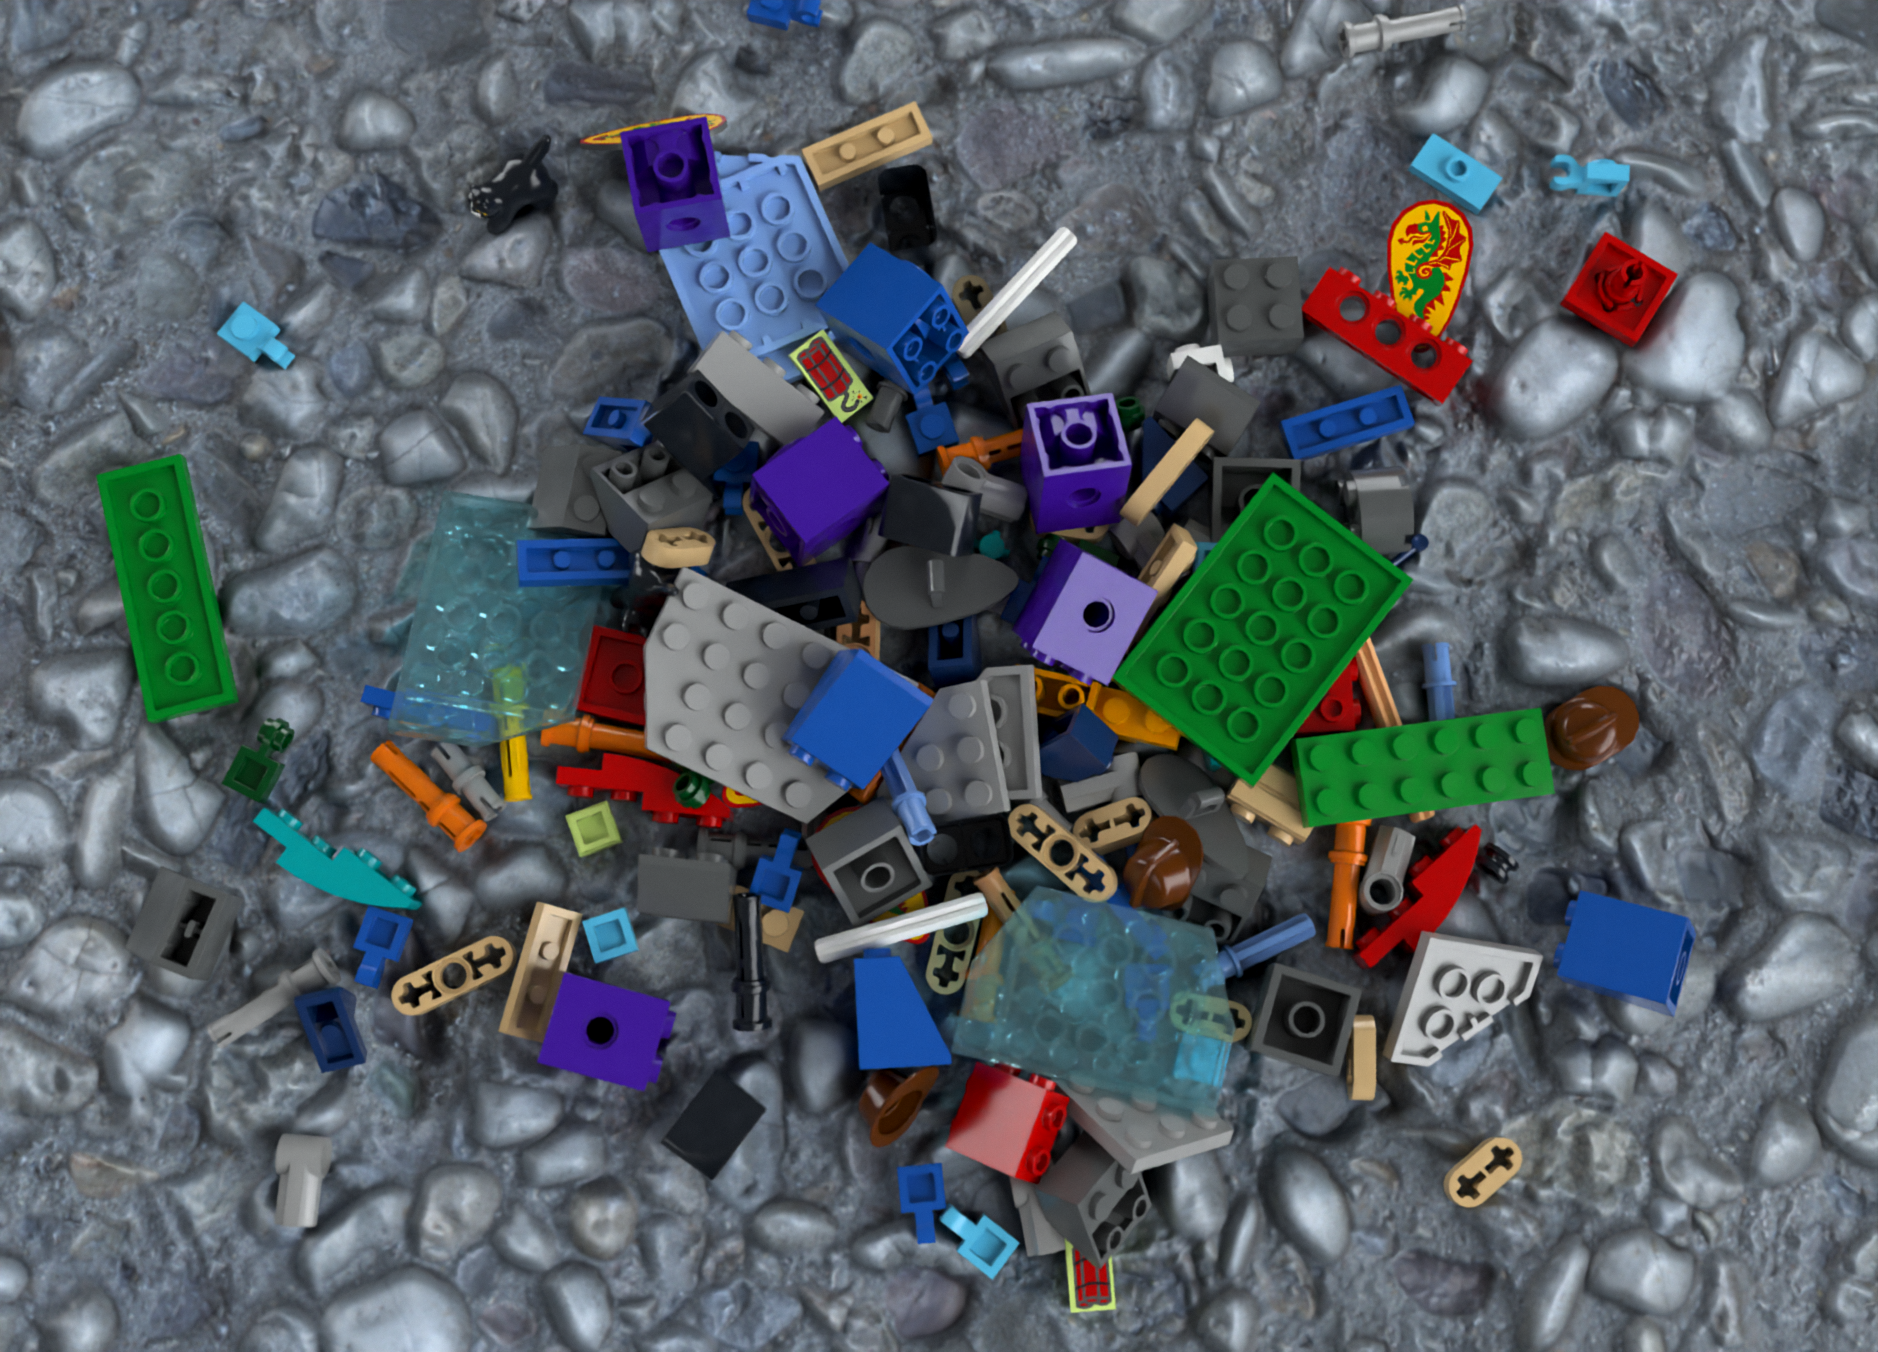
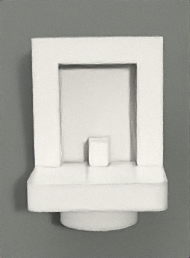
(1209, 356)

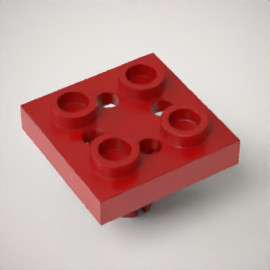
(1625, 276)

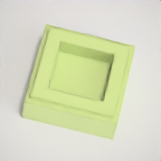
(594, 829)

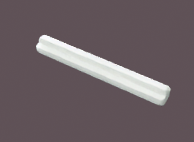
(1017, 290)
(901, 927)

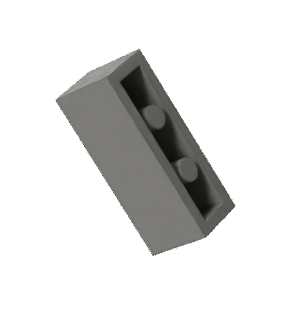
(758, 388)

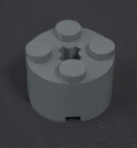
(1377, 507)

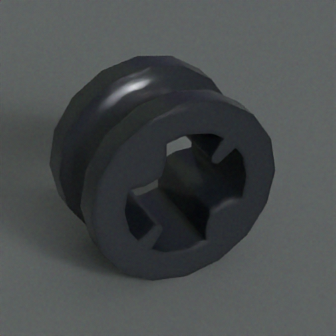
(1496, 863)

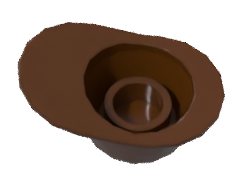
(1591, 728)
(1164, 865)
(893, 1102)

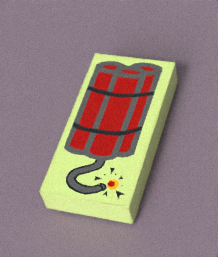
(830, 376)
(1087, 1285)

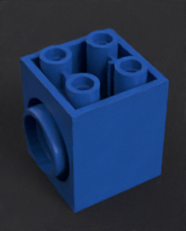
(893, 318)

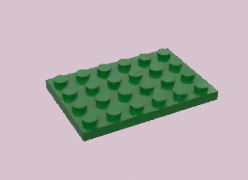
(1262, 630)

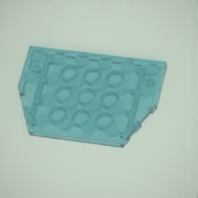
(480, 649)
(1101, 1000)

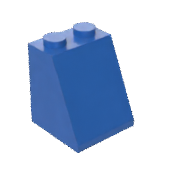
(855, 719)
(1625, 951)
(892, 1016)

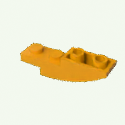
(1116, 708)

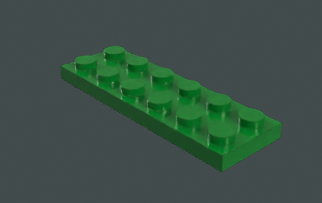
(167, 589)
(1421, 767)

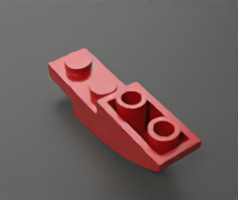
(633, 777)
(1435, 890)

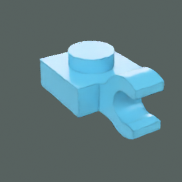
(1597, 177)
(253, 335)
(983, 1242)

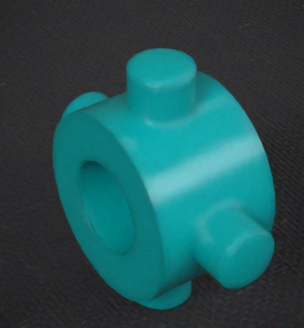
(992, 546)

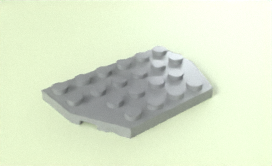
(726, 689)

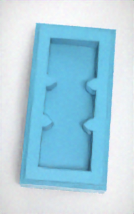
(1455, 174)

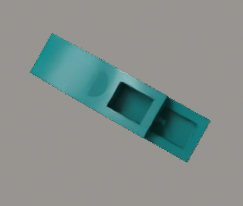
(347, 875)

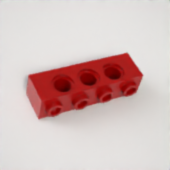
(1432, 383)

